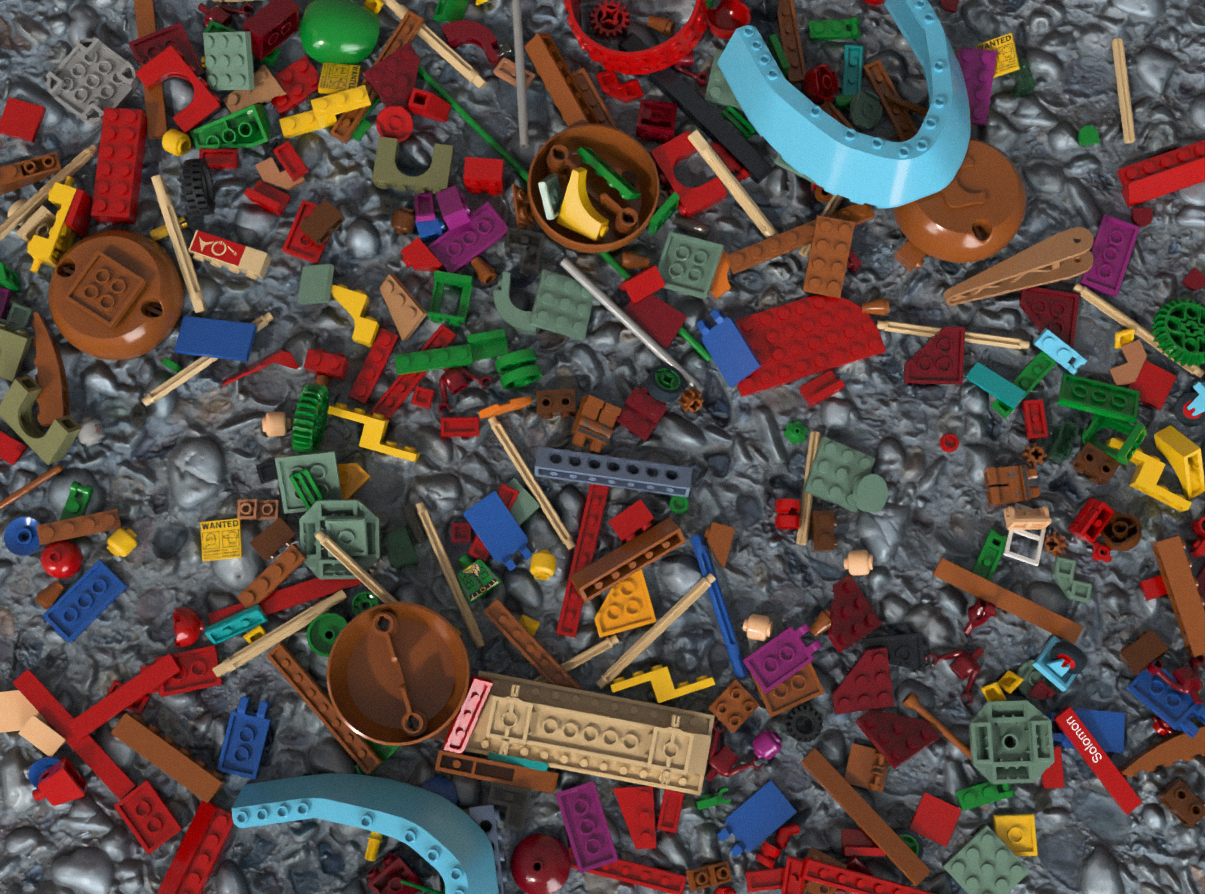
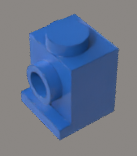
(430, 229)

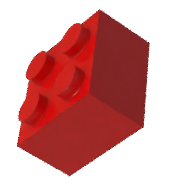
(484, 175)

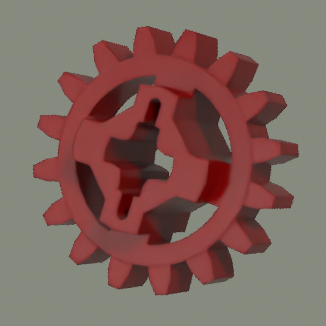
(609, 19)

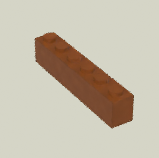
(559, 81)
(627, 559)
(1182, 592)
(169, 757)

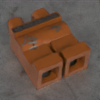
(594, 423)
(1016, 483)

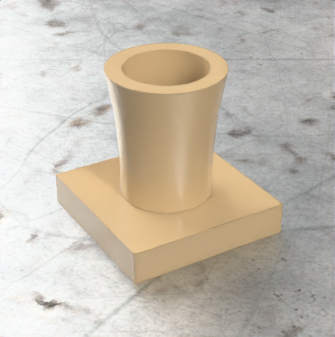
(37, 223)

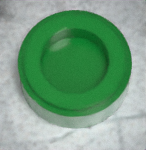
(679, 504)

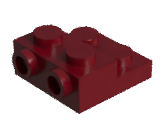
(656, 120)
(641, 413)
(388, 876)

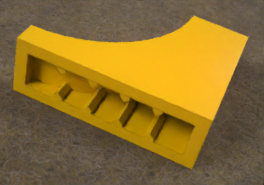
(578, 212)
(1184, 458)

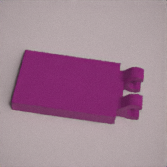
(781, 657)

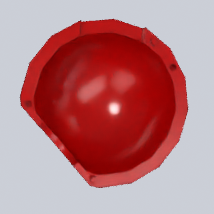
(727, 18)

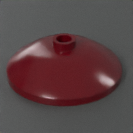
(553, 859)

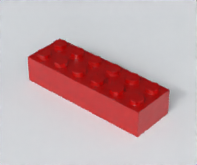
(119, 166)

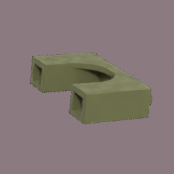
(433, 180)
(14, 349)
(17, 413)

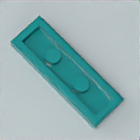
(852, 69)
(996, 385)
(236, 624)
(518, 761)

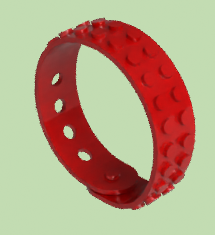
(646, 60)

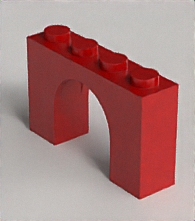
(171, 64)
(691, 200)

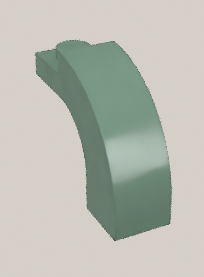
(510, 315)

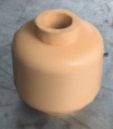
(275, 424)
(858, 562)
(758, 627)

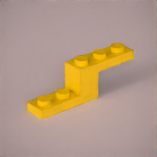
(325, 111)
(374, 432)
(1147, 476)
(662, 683)

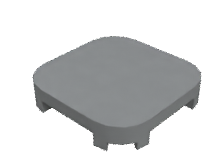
(92, 80)

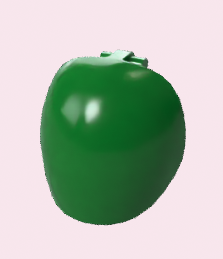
(338, 31)

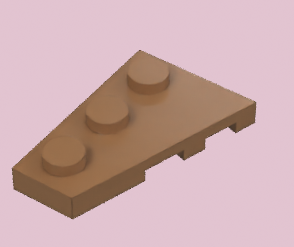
(265, 89)
(402, 306)

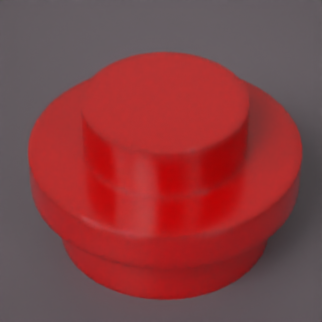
(949, 442)

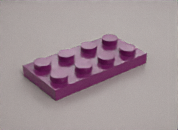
(978, 74)
(464, 243)
(1111, 255)
(586, 827)

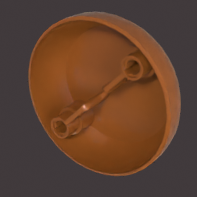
(622, 154)
(971, 230)
(139, 328)
(398, 673)

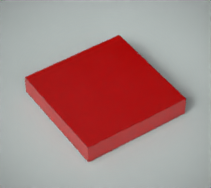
(21, 119)
(79, 213)
(1153, 385)
(934, 819)

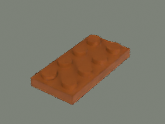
(828, 256)

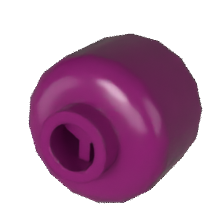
(767, 744)

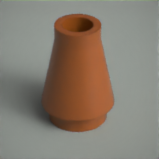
(661, 24)
(634, 260)
(484, 271)
(877, 306)
(49, 595)
(821, 624)

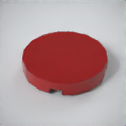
(394, 123)

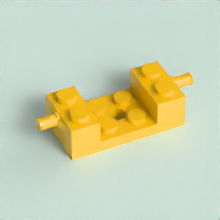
(61, 237)

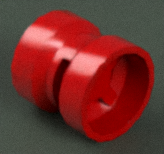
(768, 854)

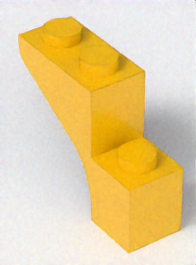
(356, 304)

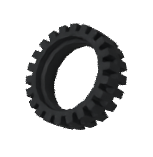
(199, 187)

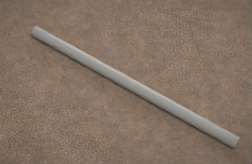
(520, 74)
(629, 323)

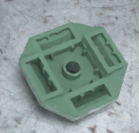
(314, 521)
(1030, 747)

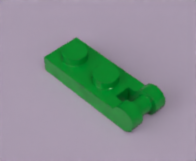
(834, 29)
(74, 506)
(990, 554)
(982, 794)

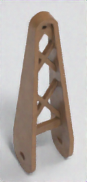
(1035, 266)

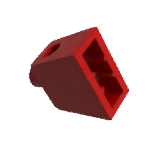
(60, 784)

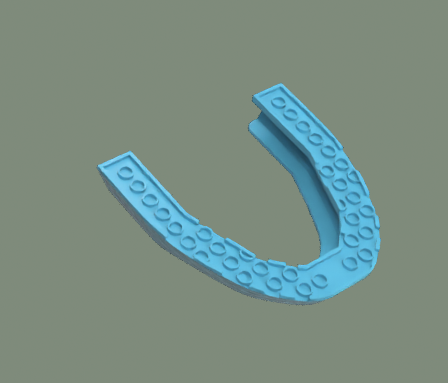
(839, 157)
(385, 806)

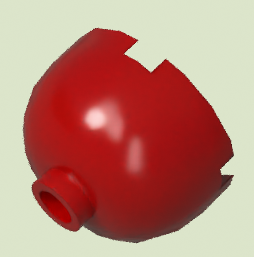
(820, 83)
(61, 559)
(186, 626)

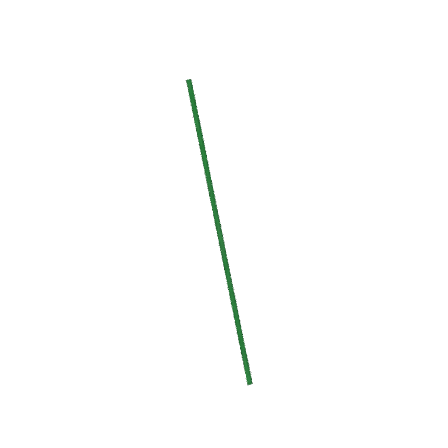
(524, 174)

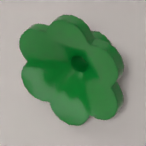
(791, 434)

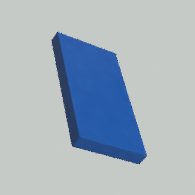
(215, 338)
(85, 601)

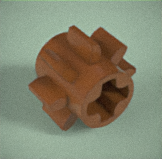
(691, 400)
(1036, 451)
(1054, 549)

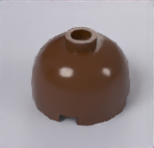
(1122, 532)

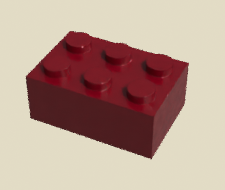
(272, 26)

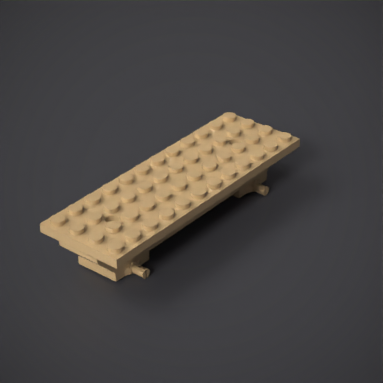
(594, 733)

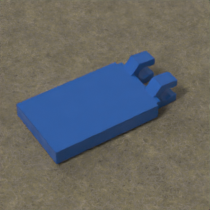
(728, 348)
(497, 530)
(1167, 702)
(1103, 725)
(245, 739)
(756, 818)

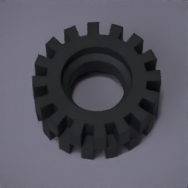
(815, 718)

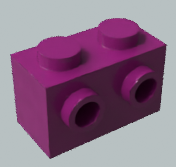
(452, 207)

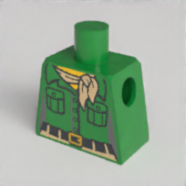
(476, 579)

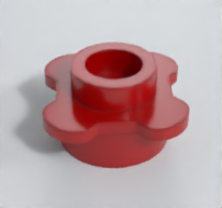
(1097, 556)
(1161, 726)

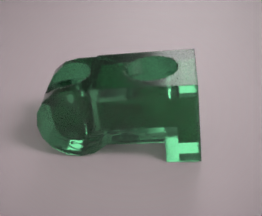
(1022, 79)

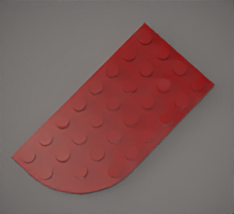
(806, 340)

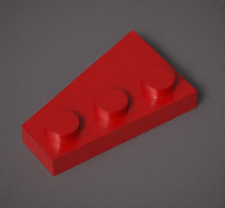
(638, 812)

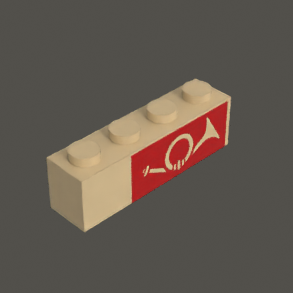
(229, 254)

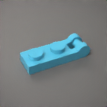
(1059, 351)

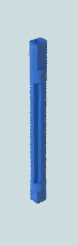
(720, 608)

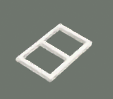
(1040, 539)

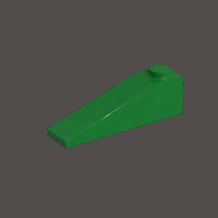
(238, 130)

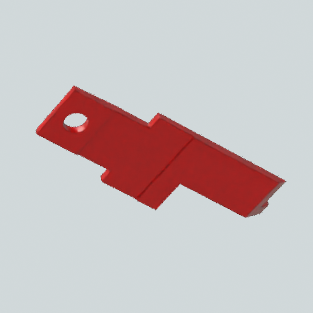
(280, 357)

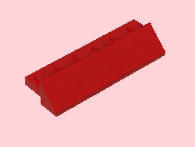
(1163, 174)
(198, 851)

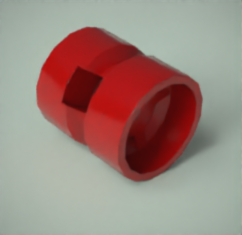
(787, 514)

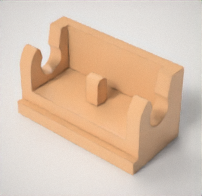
(1026, 518)
(42, 736)

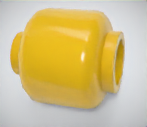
(176, 142)
(122, 542)
(543, 565)

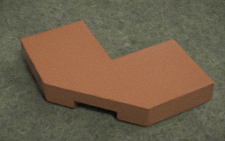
(271, 175)
(1129, 372)

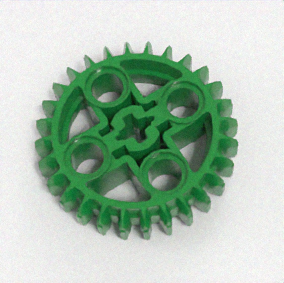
(1183, 334)
(310, 418)

